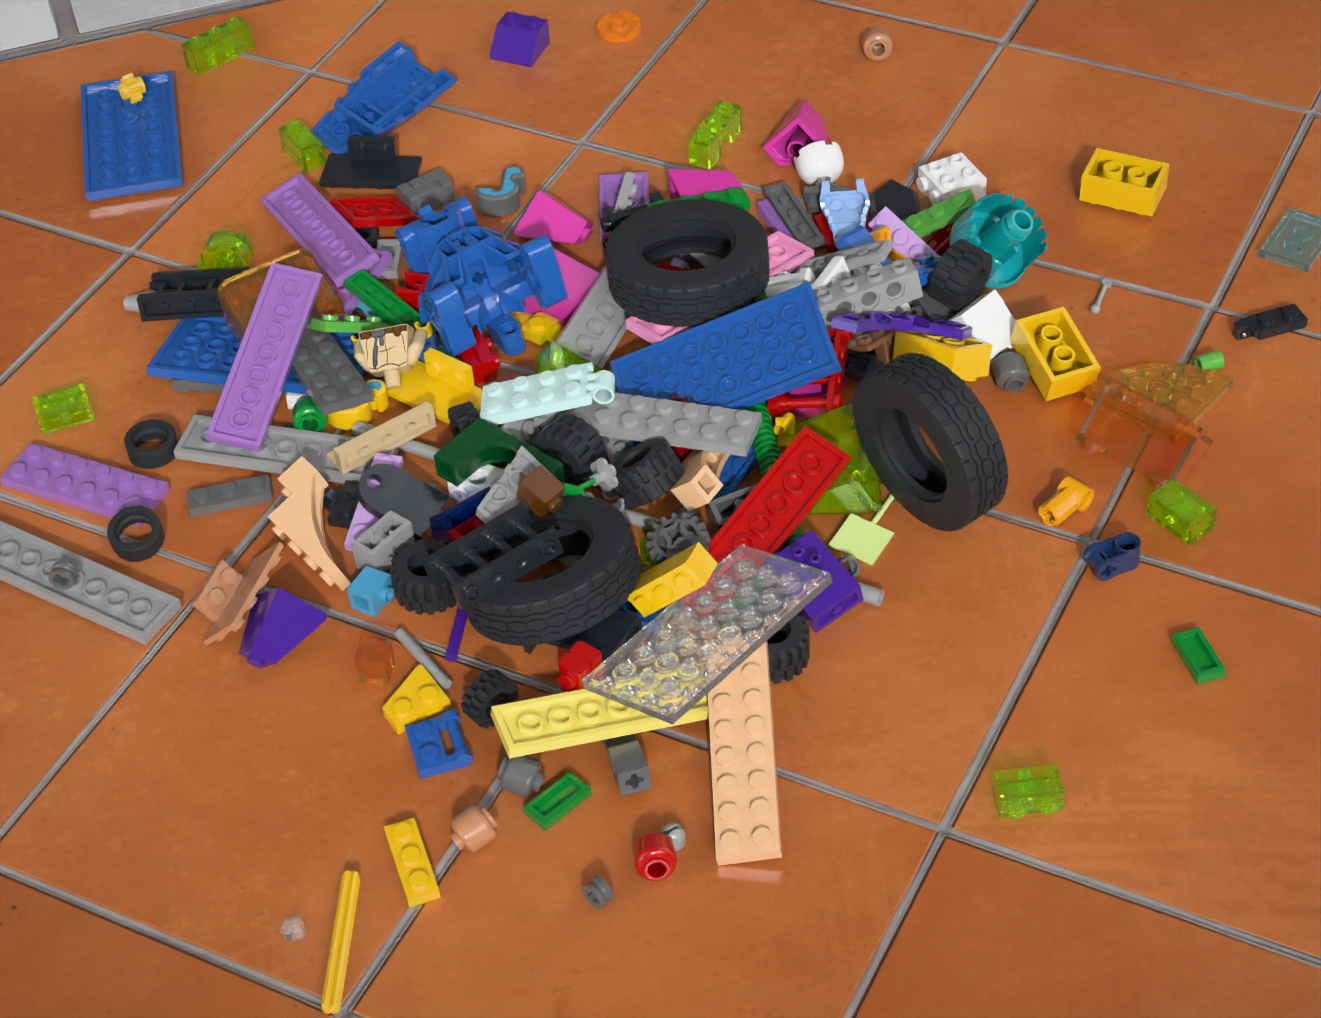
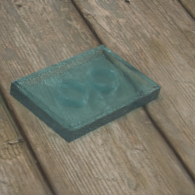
(1294, 240)

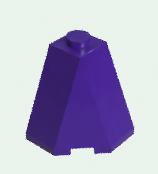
(277, 626)

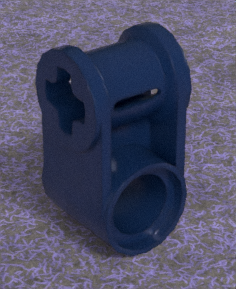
(1115, 555)

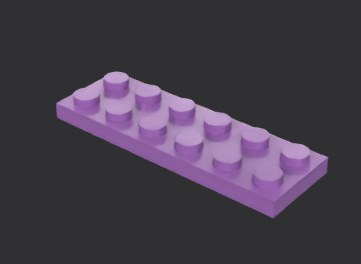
(81, 482)

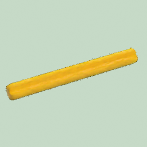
(340, 942)

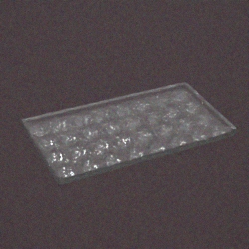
(706, 633)

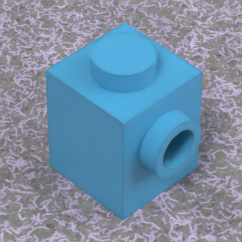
(371, 591)

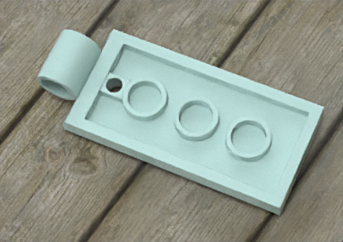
(546, 393)

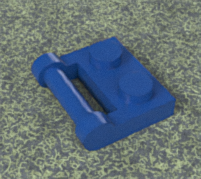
(428, 746)

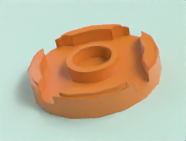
(619, 27)

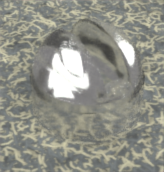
(293, 928)

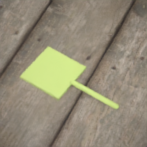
(863, 538)

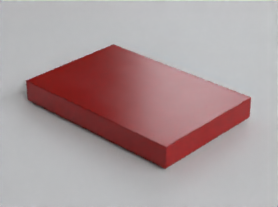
(373, 211)

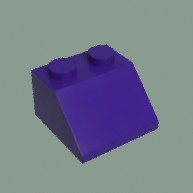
(520, 39)

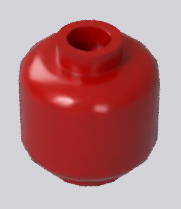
(654, 856)

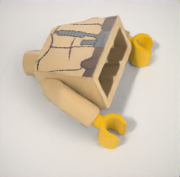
(391, 350)

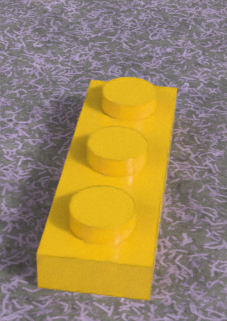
(412, 862)

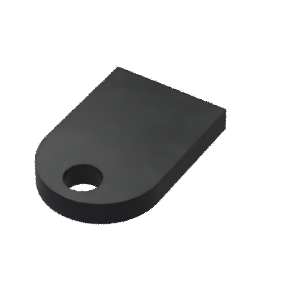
(400, 494)

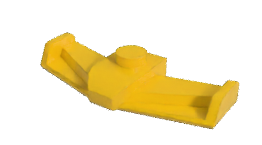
(538, 327)

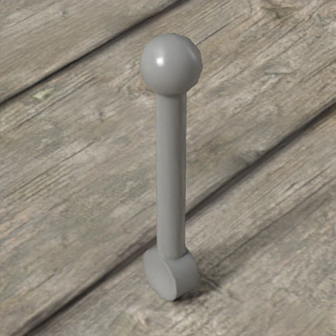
(1105, 283)

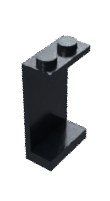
(605, 636)

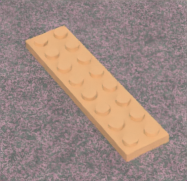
(744, 764)

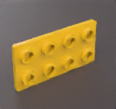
(439, 381)

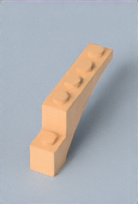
(700, 478)
(302, 521)

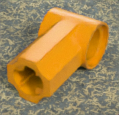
(1069, 497)

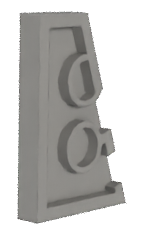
(503, 493)

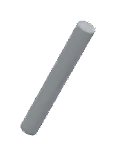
(422, 658)

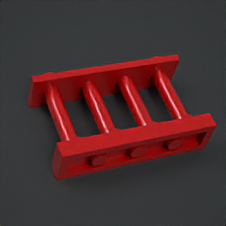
(783, 403)

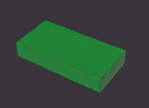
(1198, 655)
(557, 801)

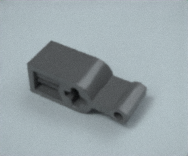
(627, 764)

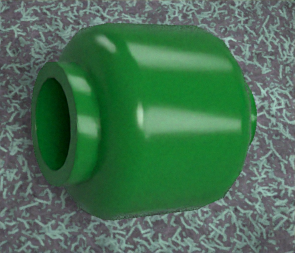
(307, 416)

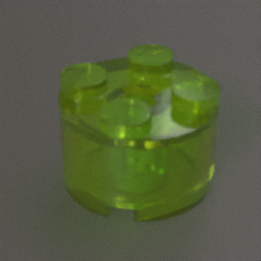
(226, 250)

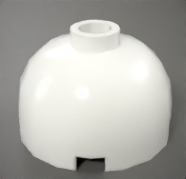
(819, 161)

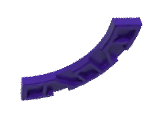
(899, 321)

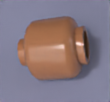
(877, 44)
(473, 828)

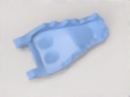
(844, 208)

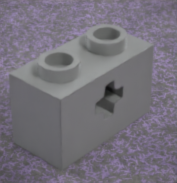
(382, 541)

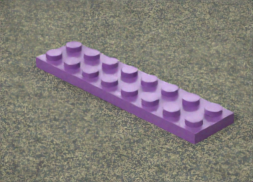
(319, 229)
(264, 357)

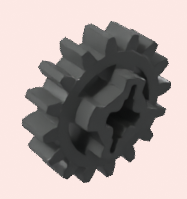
(675, 536)

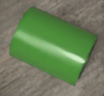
(1211, 360)

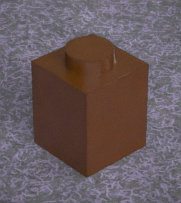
(541, 492)

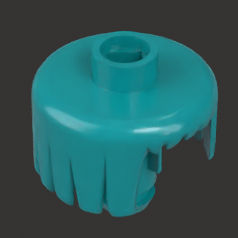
(1003, 232)

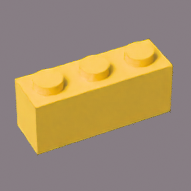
(672, 579)

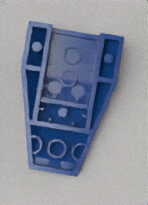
(382, 99)

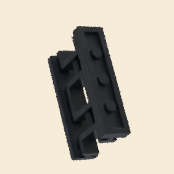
(184, 294)

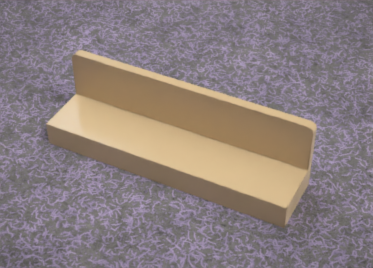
(383, 438)

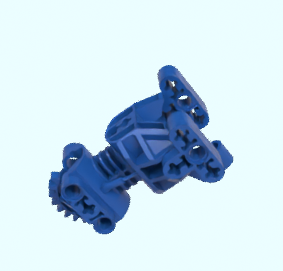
(478, 276)

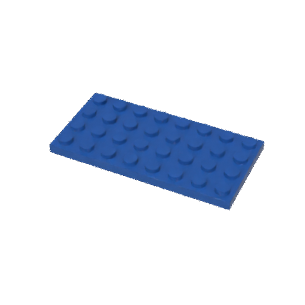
(130, 144)
(207, 349)
(736, 356)

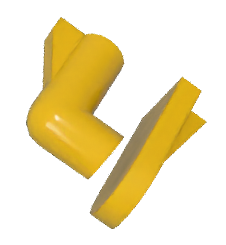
(785, 430)

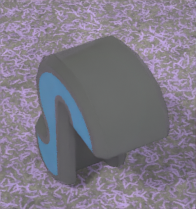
(507, 198)

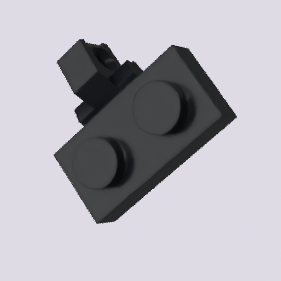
(341, 504)

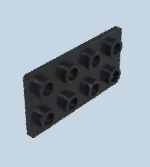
(370, 164)

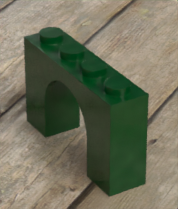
(483, 445)

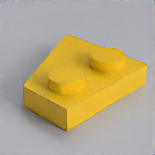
(415, 700)

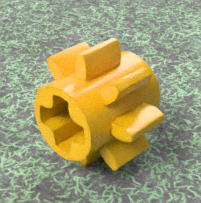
(131, 88)

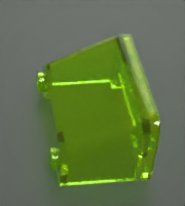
(858, 485)

